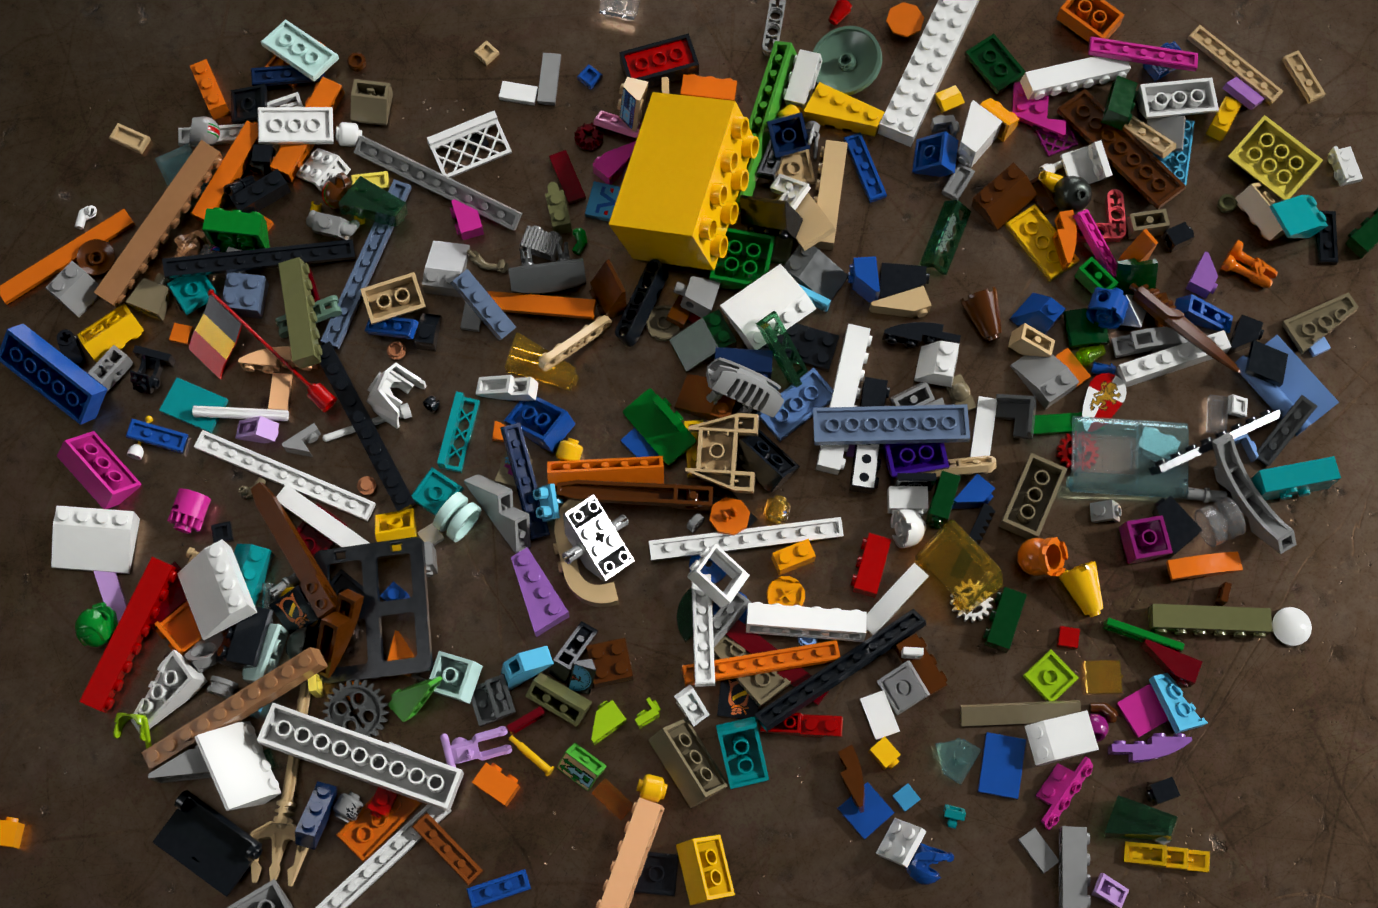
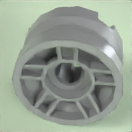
(222, 687)

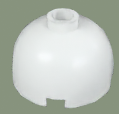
(908, 528)

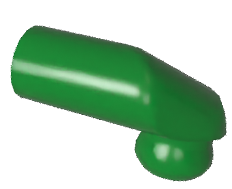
(582, 241)

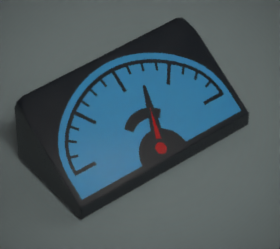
(582, 676)

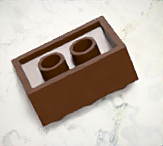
(1004, 196)

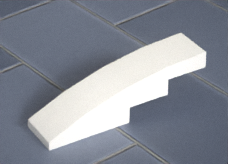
(895, 598)

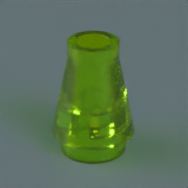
(1089, 354)

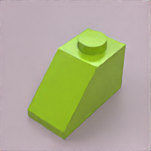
(606, 721)

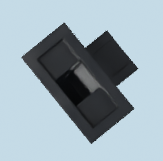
(149, 360)

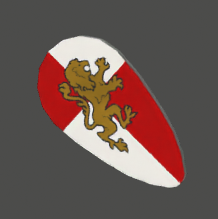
(1104, 396)

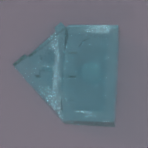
(957, 758)

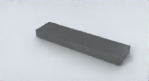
(1285, 430)

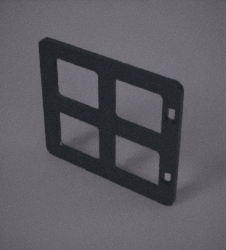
(373, 609)

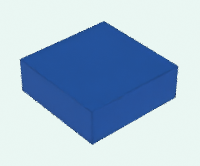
(589, 76)

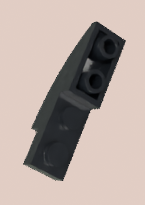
(913, 333)

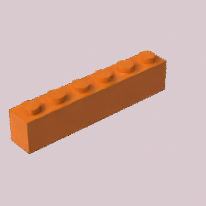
(292, 156)
(629, 469)

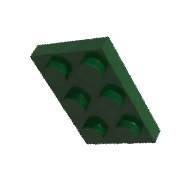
(995, 63)

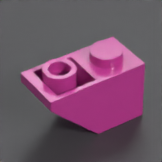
(468, 220)

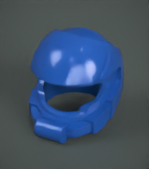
(919, 866)

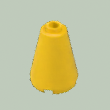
(1084, 587)

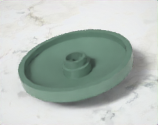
(849, 59)

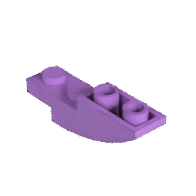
(1156, 747)

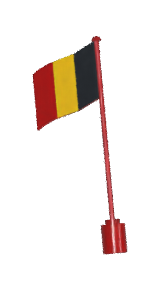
(218, 335)

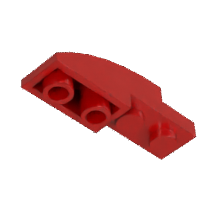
(809, 726)

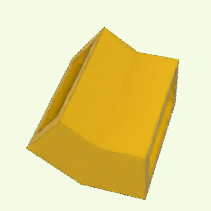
(949, 99)

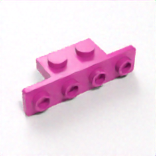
(1060, 789)

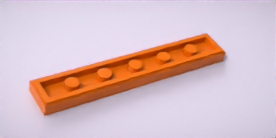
(544, 305)

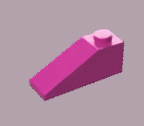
(613, 163)

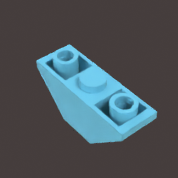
(526, 665)

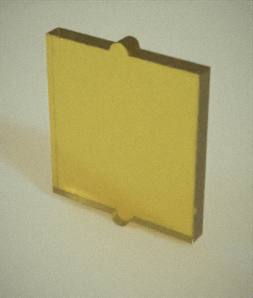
(1103, 676)

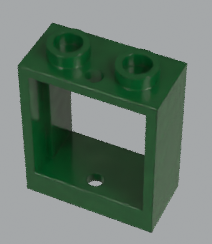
(942, 500)

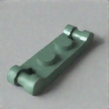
(319, 309)

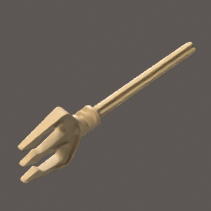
(282, 829)

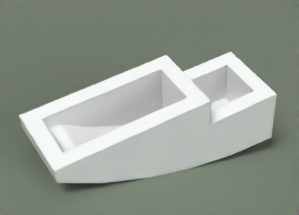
(507, 388)

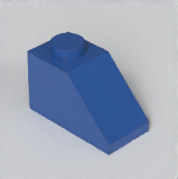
(974, 494)

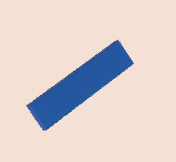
(865, 167)

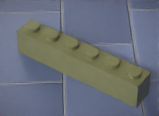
(300, 313)
(1209, 619)

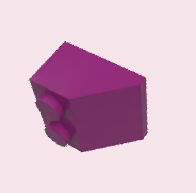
(1145, 539)

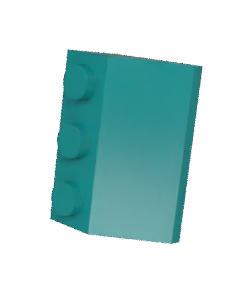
(254, 566)

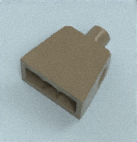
(151, 297)

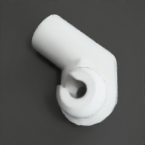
(84, 215)

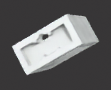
(728, 565)

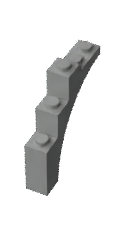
(1261, 517)

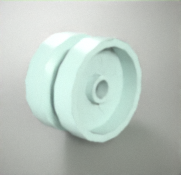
(457, 517)

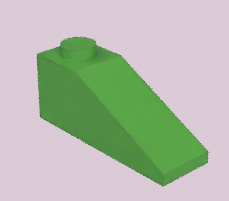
(410, 700)

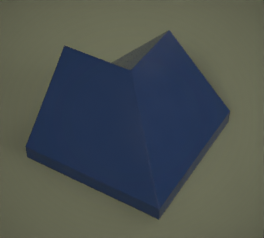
(788, 134)

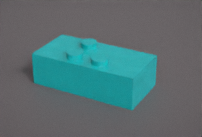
(1296, 478)

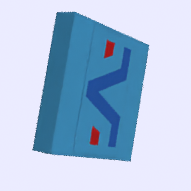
(602, 201)

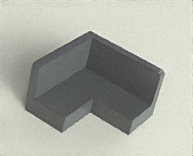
(1020, 409)

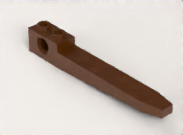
(653, 494)
(312, 579)

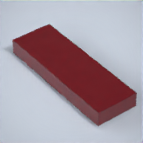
(567, 177)

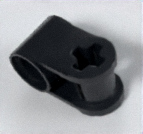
(72, 348)

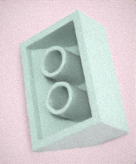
(270, 653)

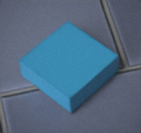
(906, 797)

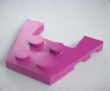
(1035, 112)

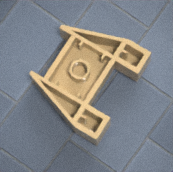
(719, 451)

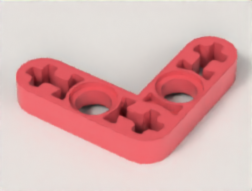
(1109, 227)

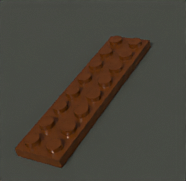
(1122, 150)

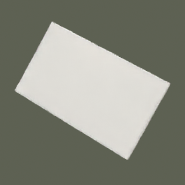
(879, 715)

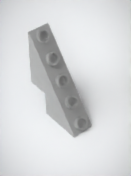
(498, 505)

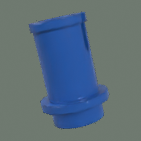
(1099, 368)

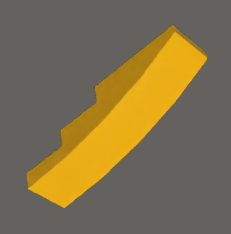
(1167, 857)

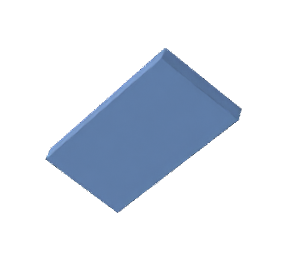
(798, 405)

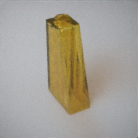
(524, 361)

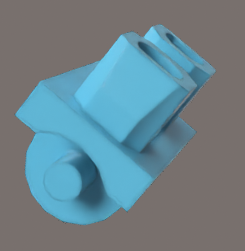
(548, 502)

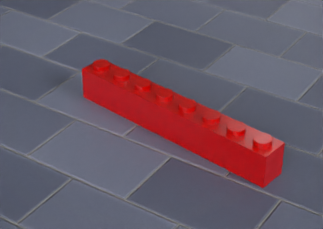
(129, 634)

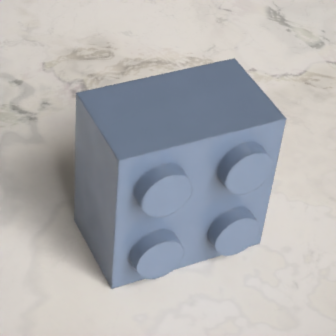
(245, 294)

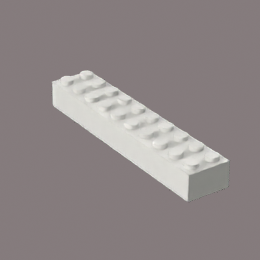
(926, 70)
(360, 757)

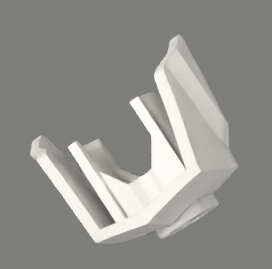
(381, 396)

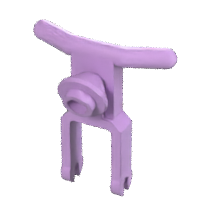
(464, 750)

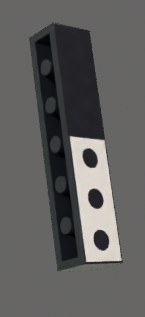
(865, 456)

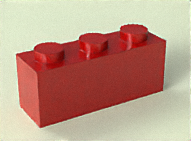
(870, 565)

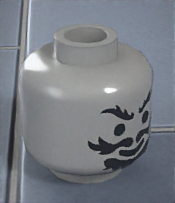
(348, 806)

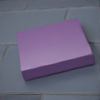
(1243, 93)

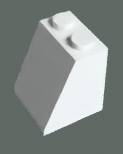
(978, 134)

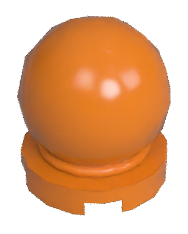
(1043, 556)

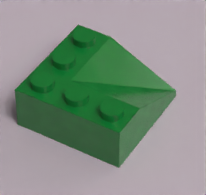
(235, 229)
(745, 259)

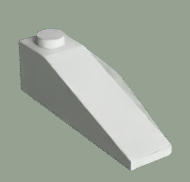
(172, 687)

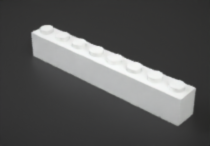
(846, 390)

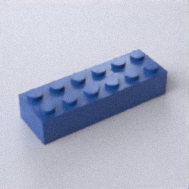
(51, 374)

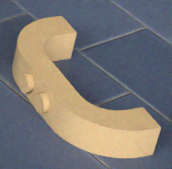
(590, 594)

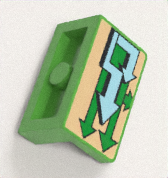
(581, 766)

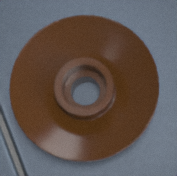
(91, 250)

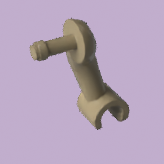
(475, 257)

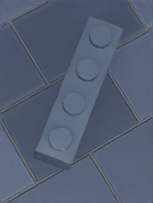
(483, 304)

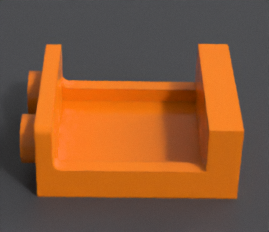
(180, 629)

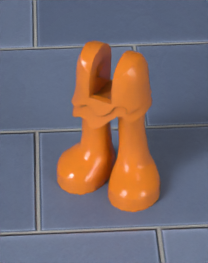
(1259, 270)

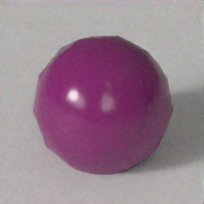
(1099, 726)

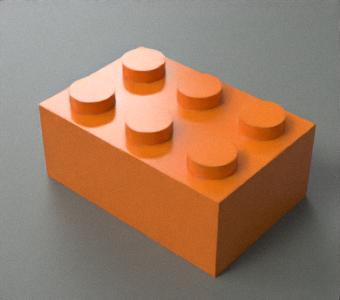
(1090, 18)

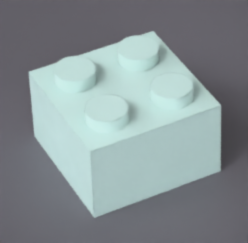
(458, 676)

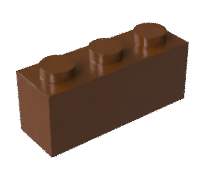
(925, 667)

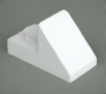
(691, 705)

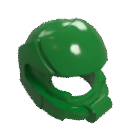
(92, 628)

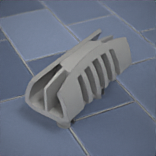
(743, 386)

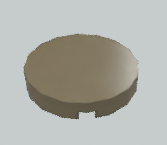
(659, 327)

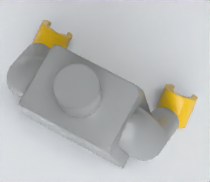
(331, 225)

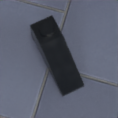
(572, 651)

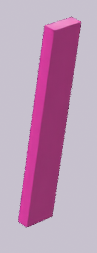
(1143, 54)

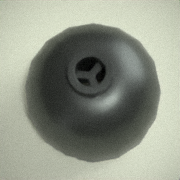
(1072, 193)
(301, 640)

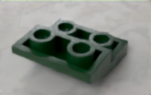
(1135, 272)
(1082, 331)

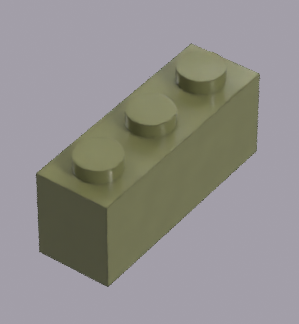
(558, 699)

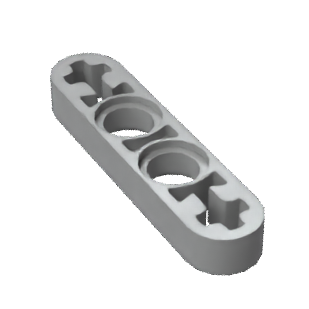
(773, 23)

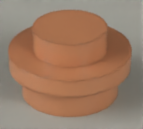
(396, 350)
(366, 485)

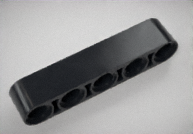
(641, 303)

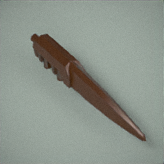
(1173, 318)

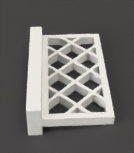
(459, 133)

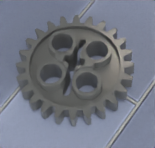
(372, 703)

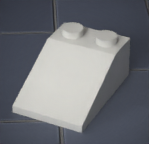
(1061, 738)

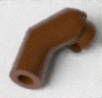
(1106, 709)

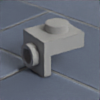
(943, 123)
(1105, 511)

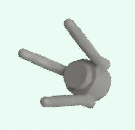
(812, 129)

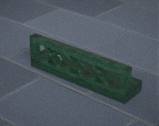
(942, 233)
(779, 354)

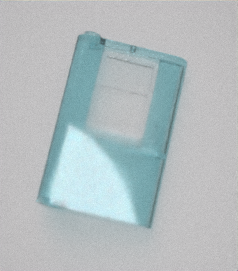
(1118, 460)

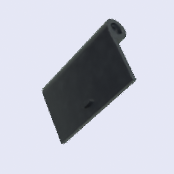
(218, 845)

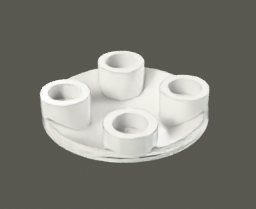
(1291, 626)

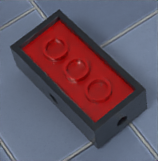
(660, 59)

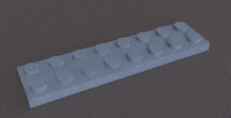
(891, 424)

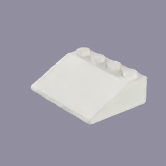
(769, 293)
(94, 539)
(216, 590)
(238, 766)

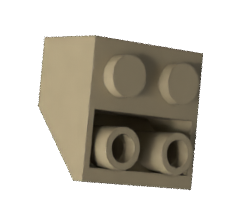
(371, 102)

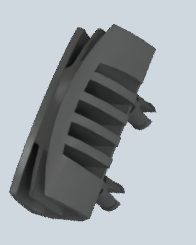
(547, 277)

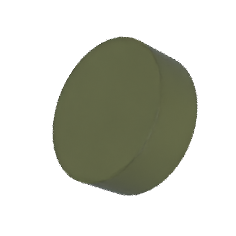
(1227, 203)

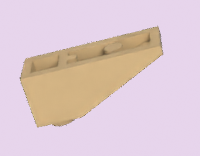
(904, 304)

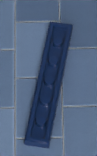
(523, 477)

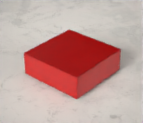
(1068, 637)

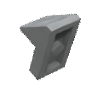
(298, 442)

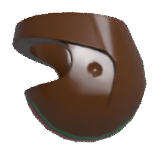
(333, 193)

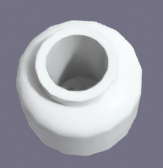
(347, 134)

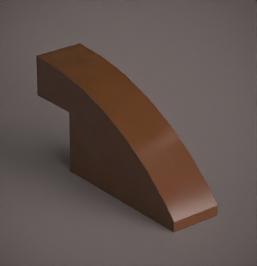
(338, 629)

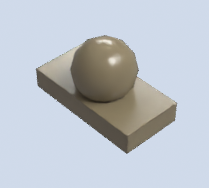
(961, 393)

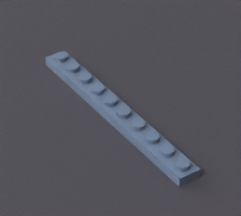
(362, 273)

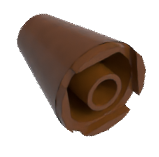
(984, 312)

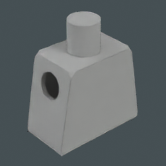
(698, 295)

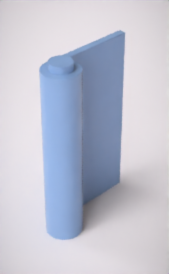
(1297, 382)

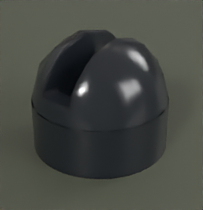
(430, 403)

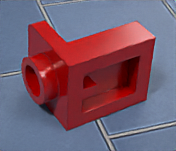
(382, 803)

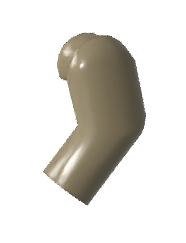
(245, 492)

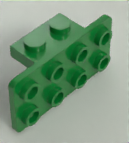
(660, 425)

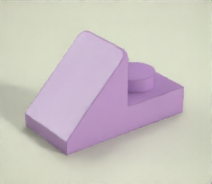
(1110, 890)

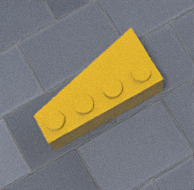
(842, 111)

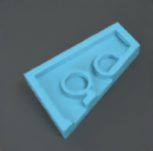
(1177, 709)

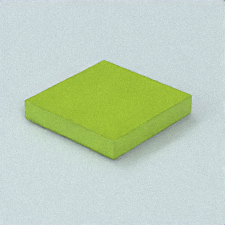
(1050, 676)

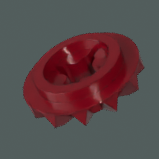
(589, 143)

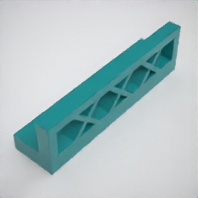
(451, 430)

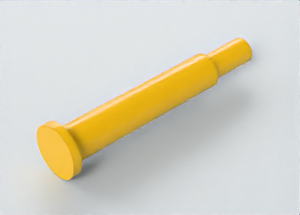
(532, 756)

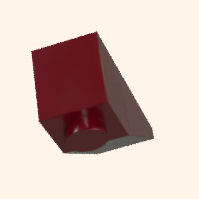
(1178, 665)

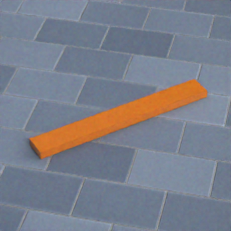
(62, 257)
(769, 661)

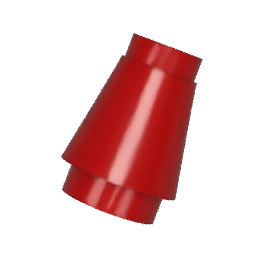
(840, 11)

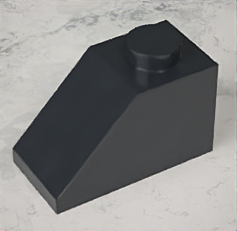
(428, 332)
(1244, 333)

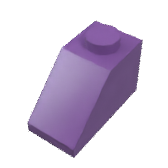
(1204, 277)

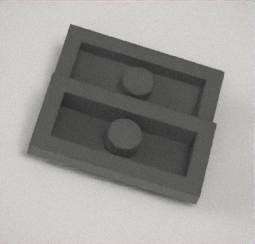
(492, 700)

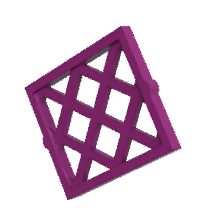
(1060, 149)

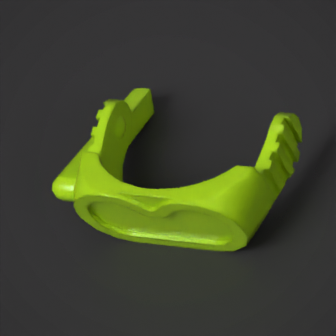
(122, 718)

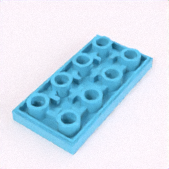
(1179, 161)

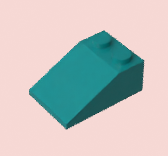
(1299, 216)
(742, 752)

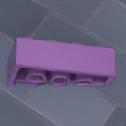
(539, 596)

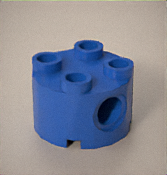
(1107, 307)

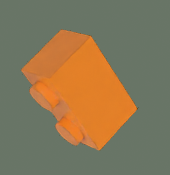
(496, 784)

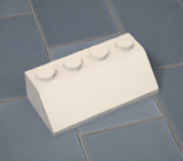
(1177, 98)

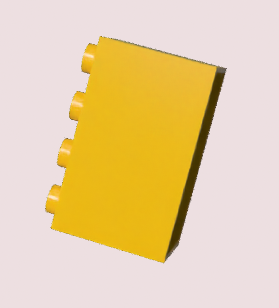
(684, 181)

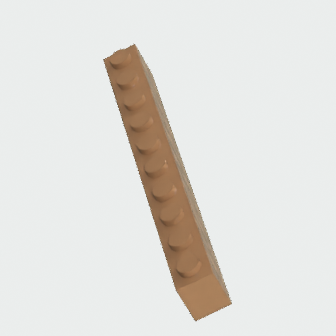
(158, 224)
(238, 706)

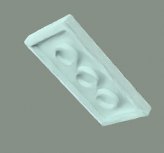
(299, 50)

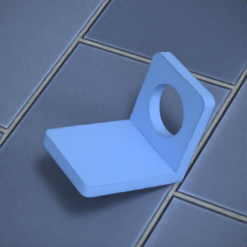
(1248, 445)

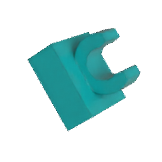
(953, 814)

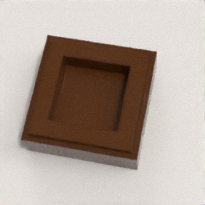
(1223, 594)

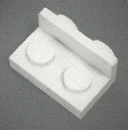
(1344, 166)

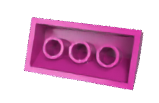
(98, 469)

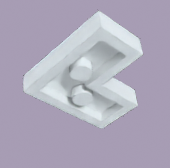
(791, 190)

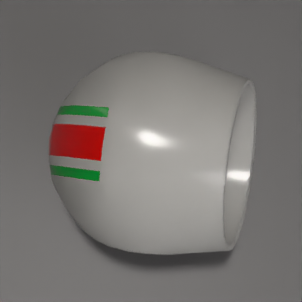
(204, 129)

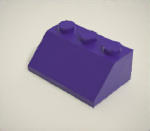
(915, 457)

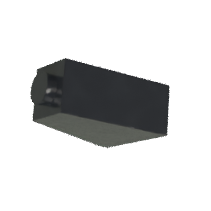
(901, 278)
(1179, 524)

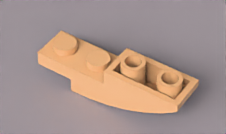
(268, 362)

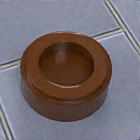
(356, 62)

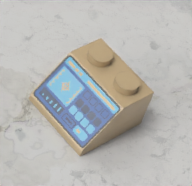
(632, 102)

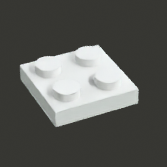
(901, 842)

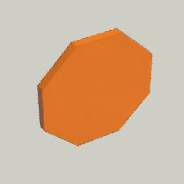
(905, 19)
(729, 516)

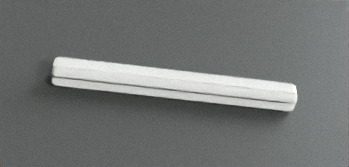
(239, 413)

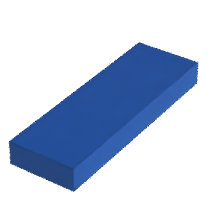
(393, 327)
(157, 436)
(498, 888)

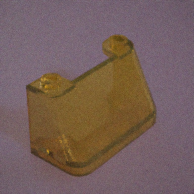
(960, 566)

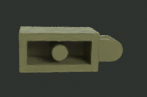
(558, 209)

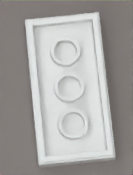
(295, 125)

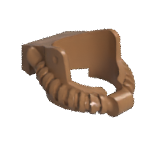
(190, 244)

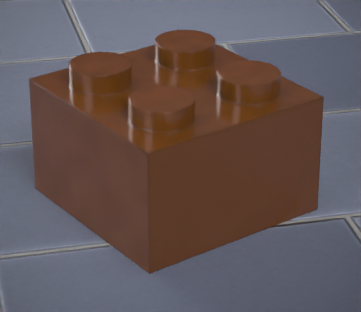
(611, 662)

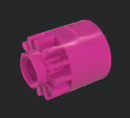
(188, 510)

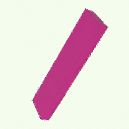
(1096, 241)

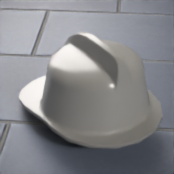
(204, 652)

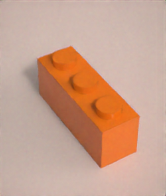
(709, 87)
(210, 89)

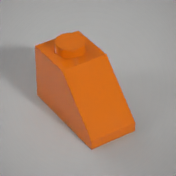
(399, 649)

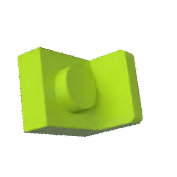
(646, 717)

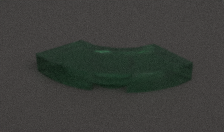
(685, 616)

